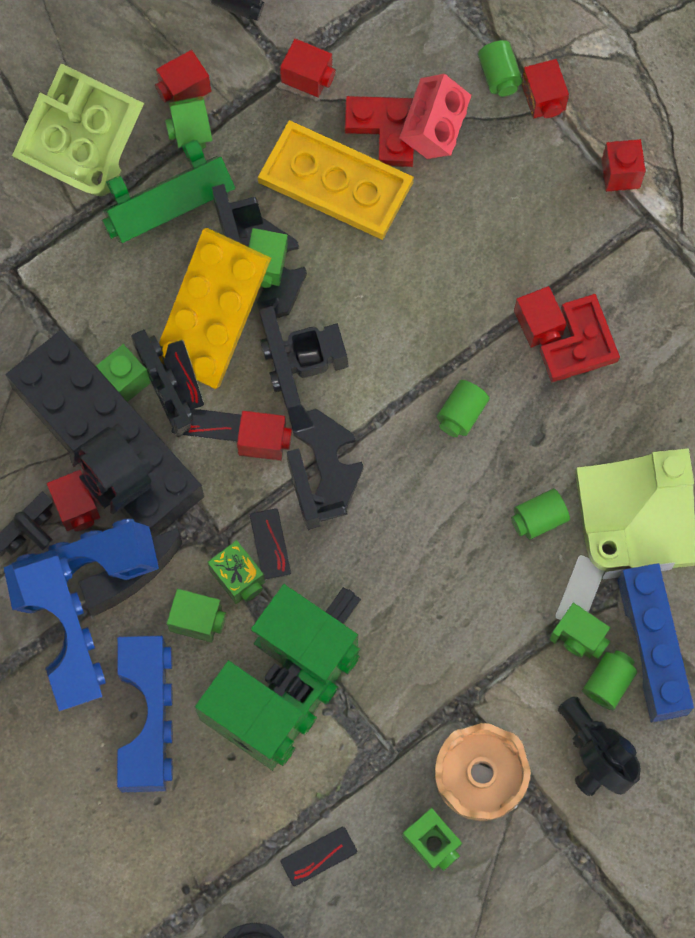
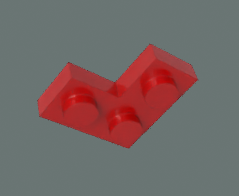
(381, 117)
(589, 345)

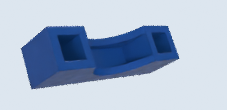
(121, 551)
(44, 585)
(661, 659)
(143, 762)

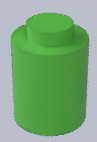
(500, 68)
(462, 409)
(540, 514)
(610, 679)

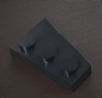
(163, 382)

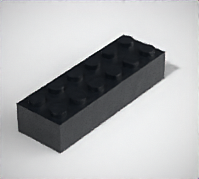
(79, 403)

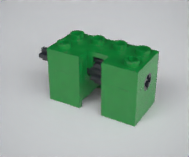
(313, 653)

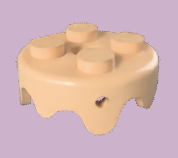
(499, 751)

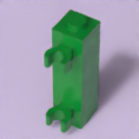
(166, 199)

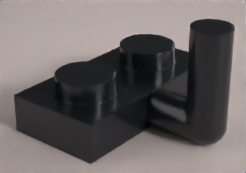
(29, 523)

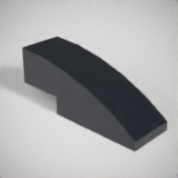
(106, 591)

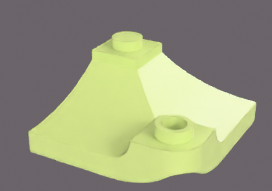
(78, 131)
(639, 510)

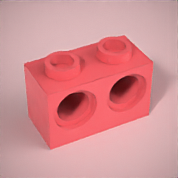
(435, 116)

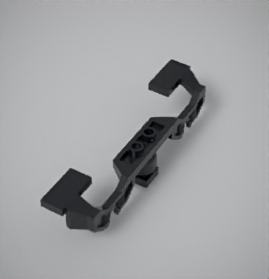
(303, 353)

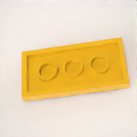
(335, 179)
(214, 303)

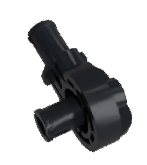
(604, 752)

